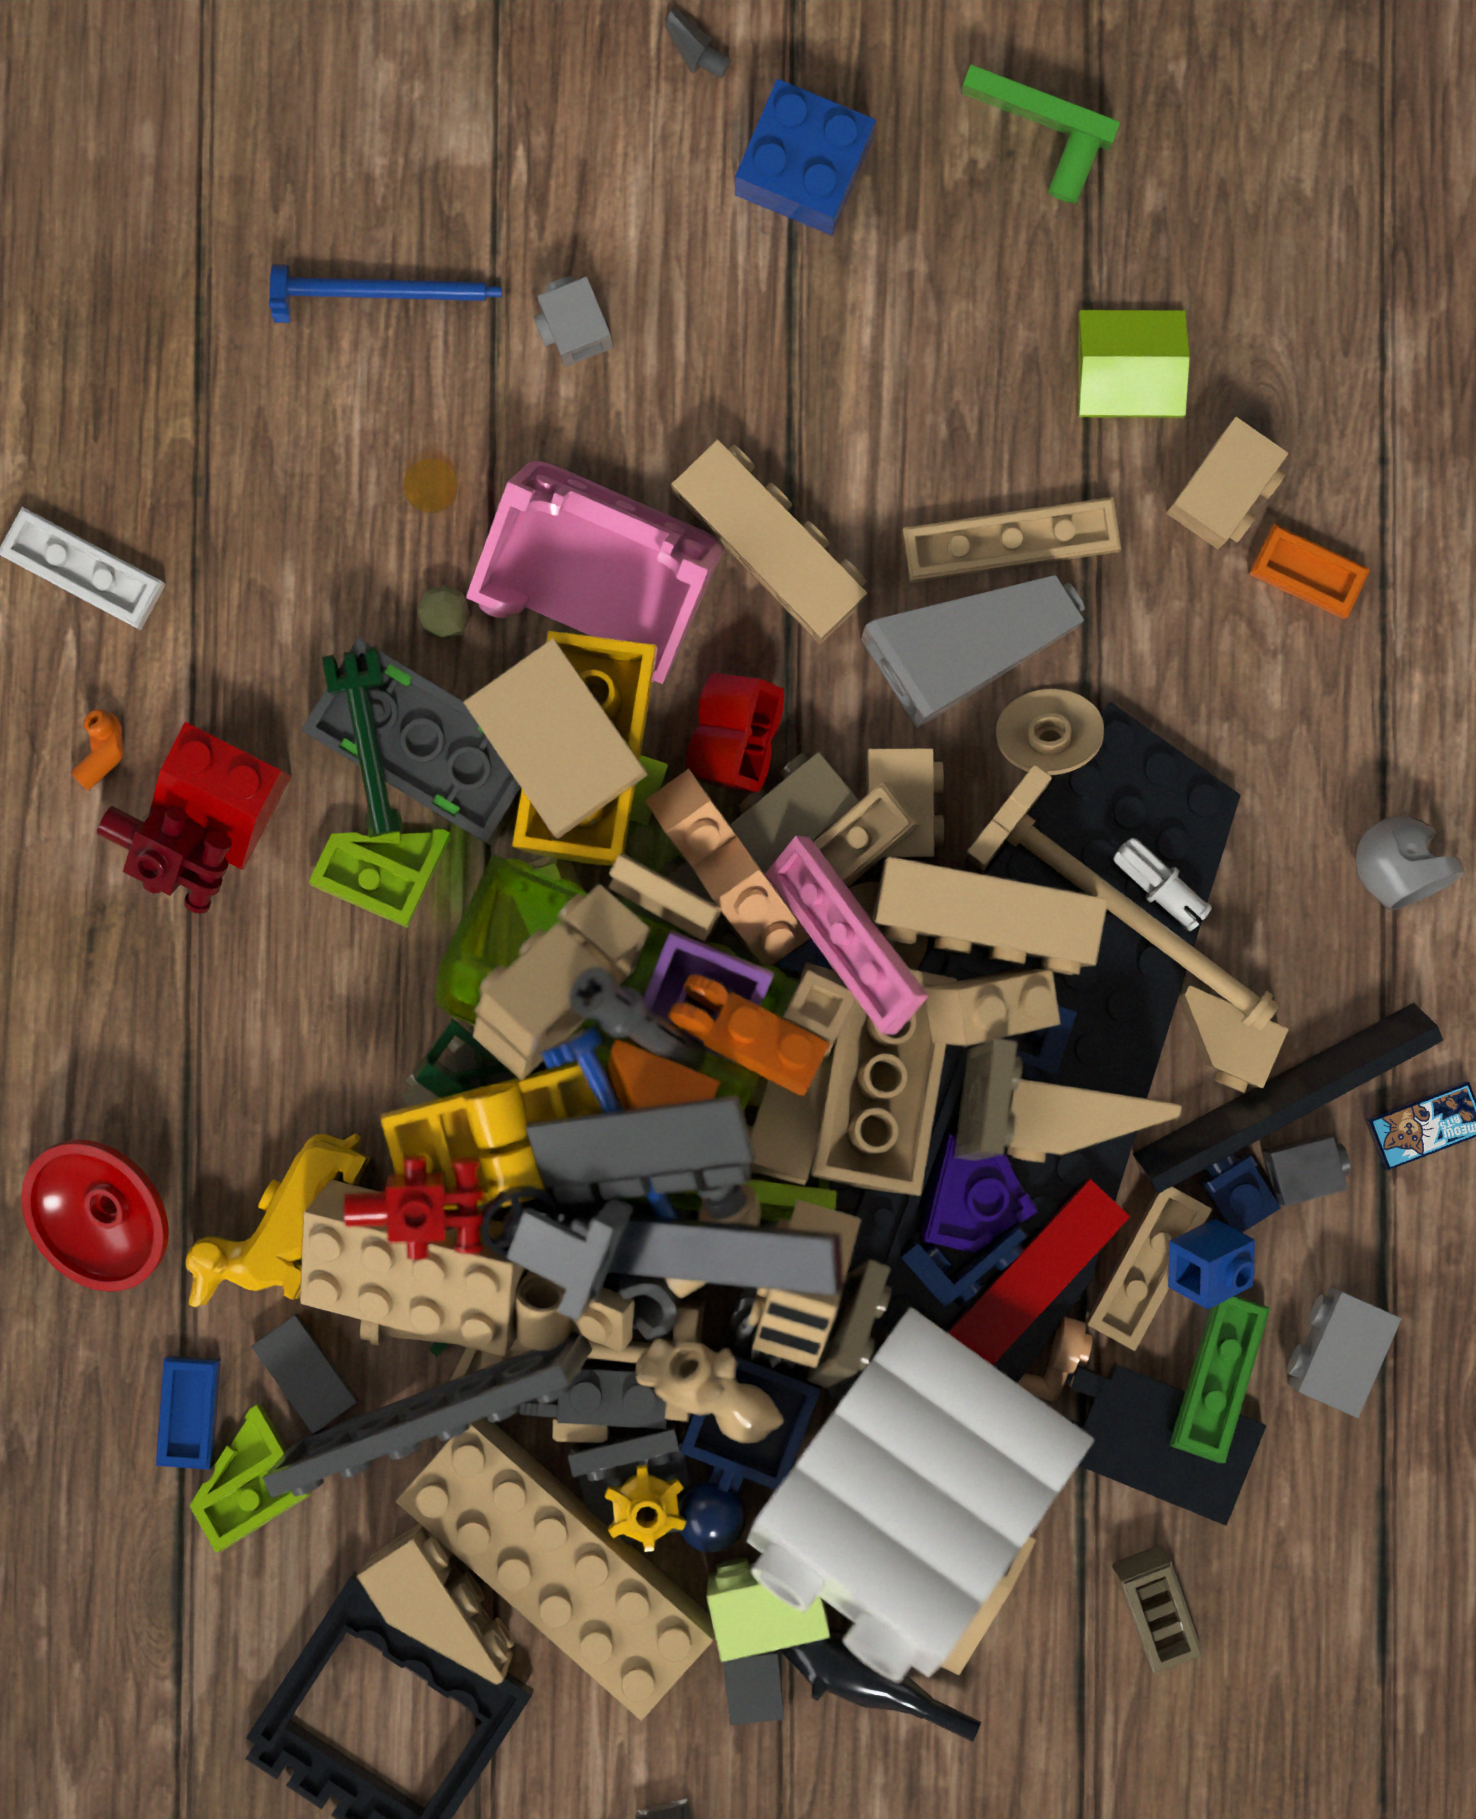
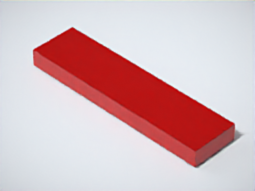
(1039, 1272)

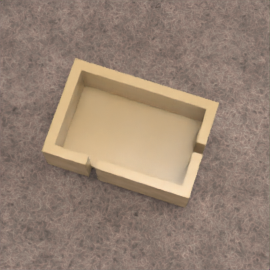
(529, 1003)

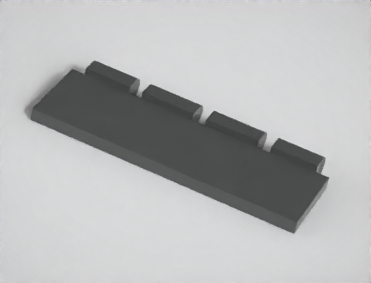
(632, 1144)

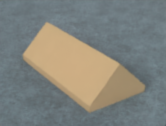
(880, 1101)

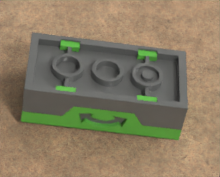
(425, 747)

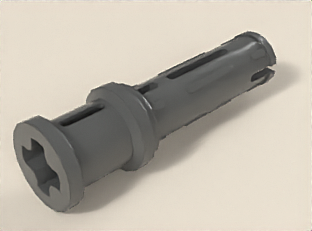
(624, 1014)

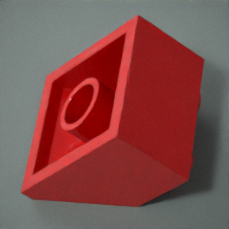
(220, 789)

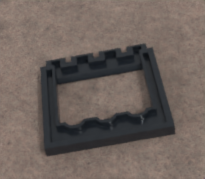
(327, 1772)

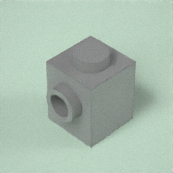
(572, 320)

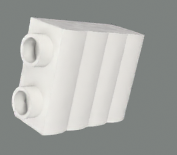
(915, 1498)

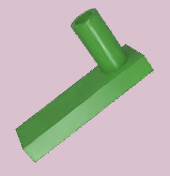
(1085, 128)

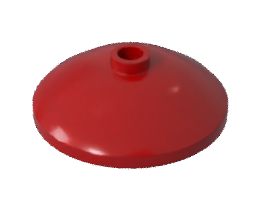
(94, 1215)

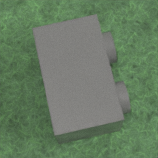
(1342, 1351)

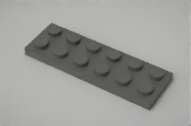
(436, 1411)

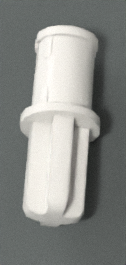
(1161, 883)

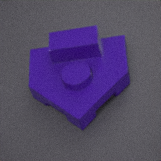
(971, 1200)

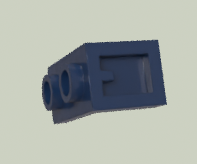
(932, 1266)

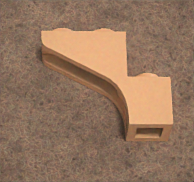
(727, 869)

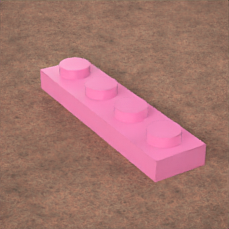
(846, 935)

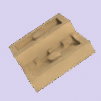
(664, 897)

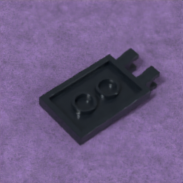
(1132, 1436)

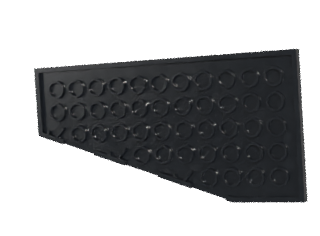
(1122, 1004)

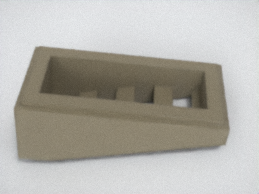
(1145, 1577)

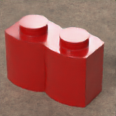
(735, 731)

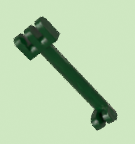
(356, 683)

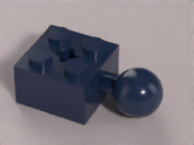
(714, 1508)

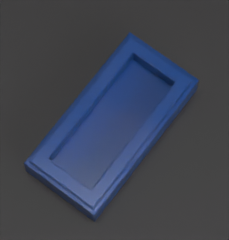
(188, 1412)

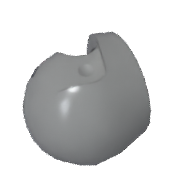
(1398, 866)

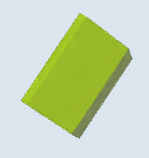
(1132, 363)

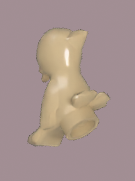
(704, 1383)

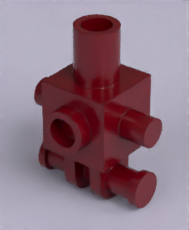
(170, 853)

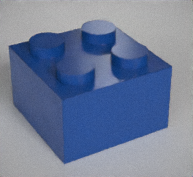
(804, 157)

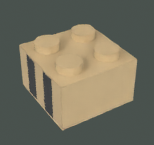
(795, 1322)

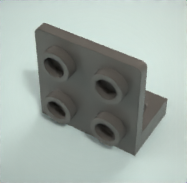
(617, 1460)

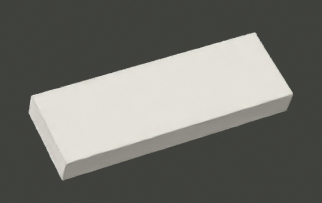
(81, 568)

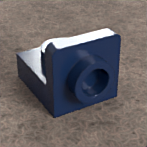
(1050, 1046)
(1239, 1191)

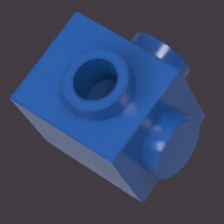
(1211, 1263)

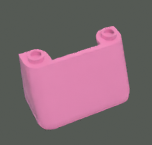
(594, 562)

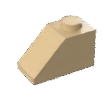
(1225, 1044)

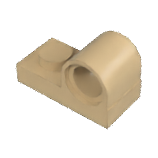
(543, 1328)

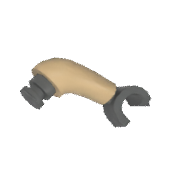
(657, 1300)

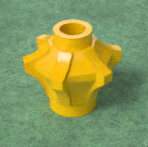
(643, 1491)

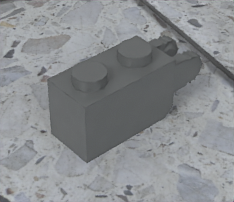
(604, 1396)

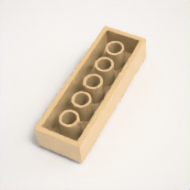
(559, 1565)

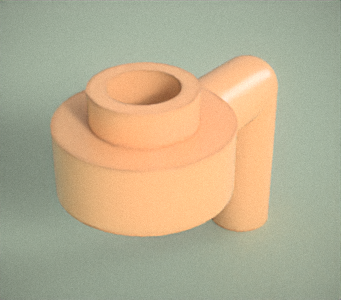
(1068, 1349)

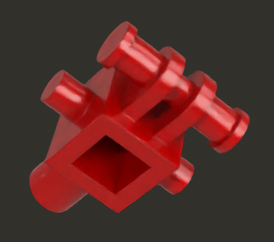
(416, 1207)

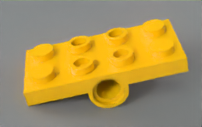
(490, 1127)

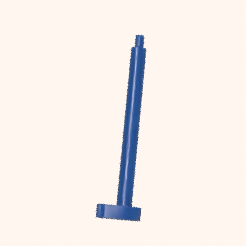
(284, 286)
(581, 1047)

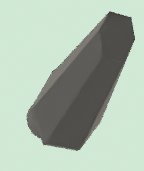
(695, 45)

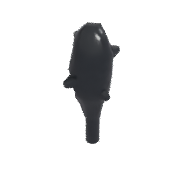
(837, 1670)

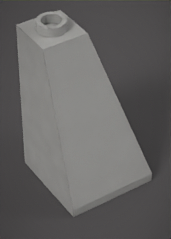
(961, 645)

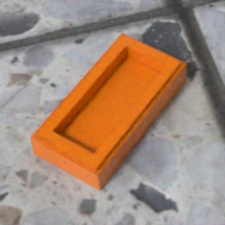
(1309, 571)

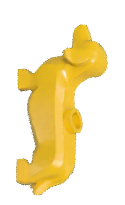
(277, 1245)

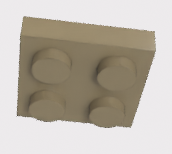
(985, 1099)
(848, 1342)

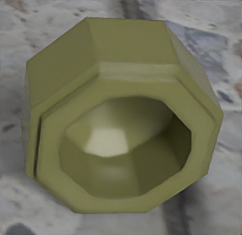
(444, 612)

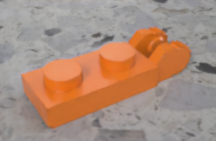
(751, 1035)

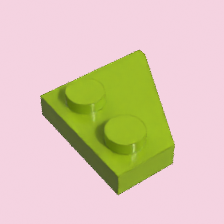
(380, 872)
(236, 1495)

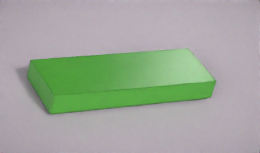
(1219, 1378)

